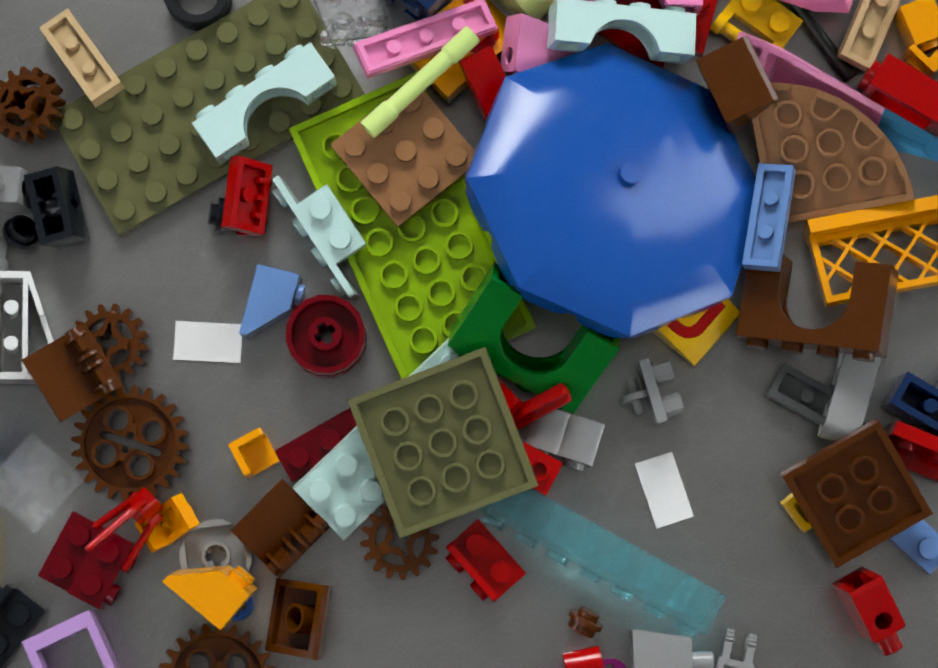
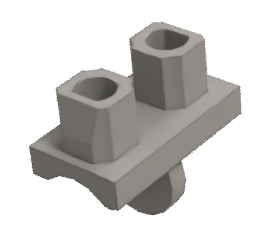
(650, 375)

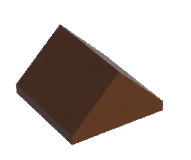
(737, 82)
(298, 618)

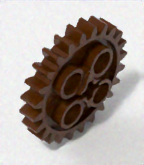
(141, 413)
(216, 649)

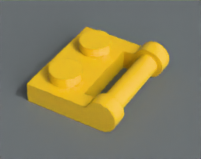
(764, 17)

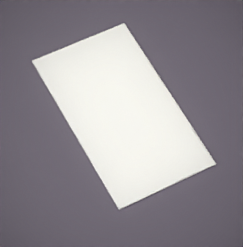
(207, 342)
(664, 490)

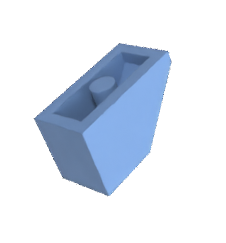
(270, 299)

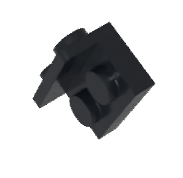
(17, 620)

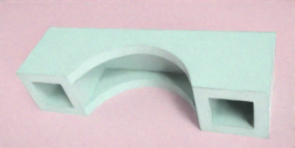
(665, 33)
(299, 76)

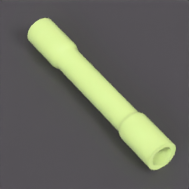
(450, 54)

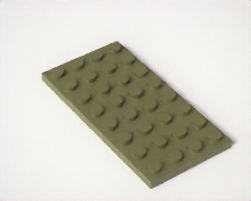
(142, 141)

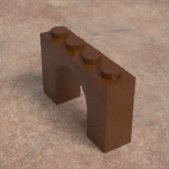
(859, 331)

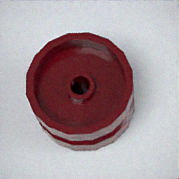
(317, 317)

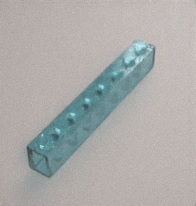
(607, 558)

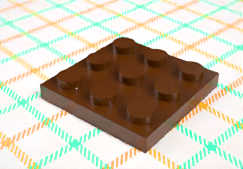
(856, 493)

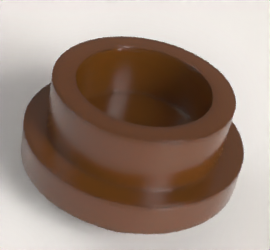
(584, 621)

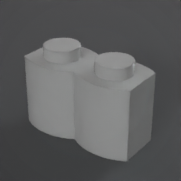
(566, 437)

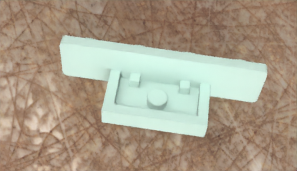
(329, 229)

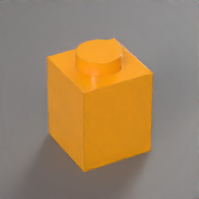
(918, 24)

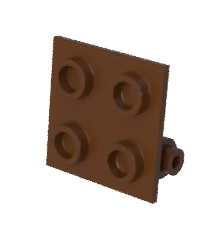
(72, 372)
(280, 528)

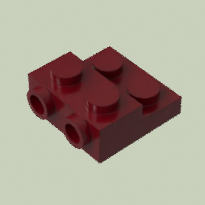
(86, 574)

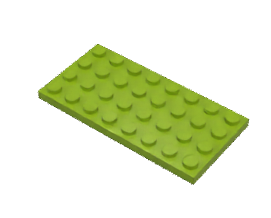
(409, 275)

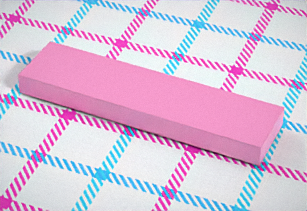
(421, 38)

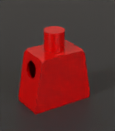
(871, 608)

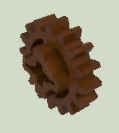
(29, 105)
(112, 326)
(384, 548)

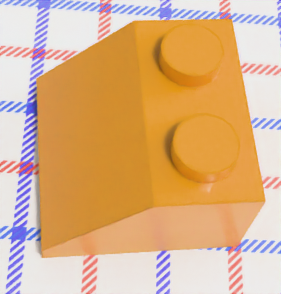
(213, 591)

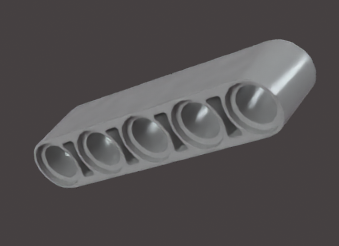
(851, 395)

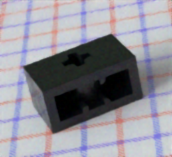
(56, 207)

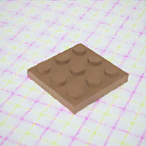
(407, 161)

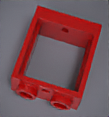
(903, 92)

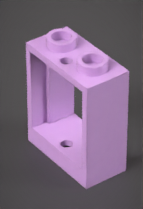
(88, 621)

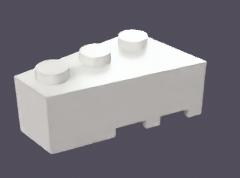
(21, 325)

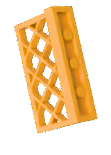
(870, 224)

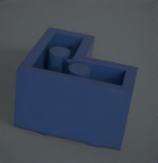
(914, 402)

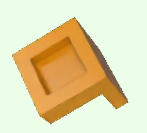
(254, 453)

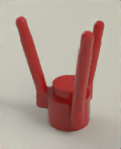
(139, 506)

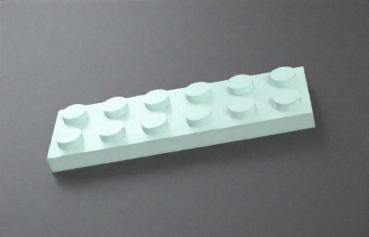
(344, 482)

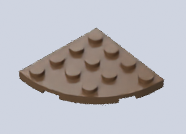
(836, 151)

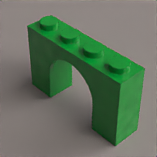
(482, 326)

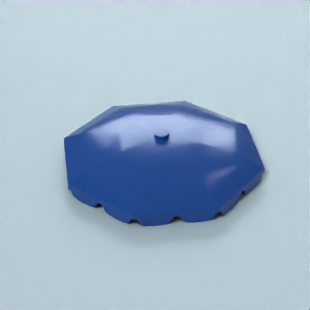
(612, 192)

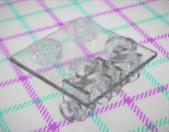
(352, 20)
(36, 482)

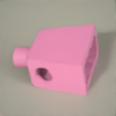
(526, 44)

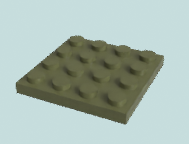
(443, 442)

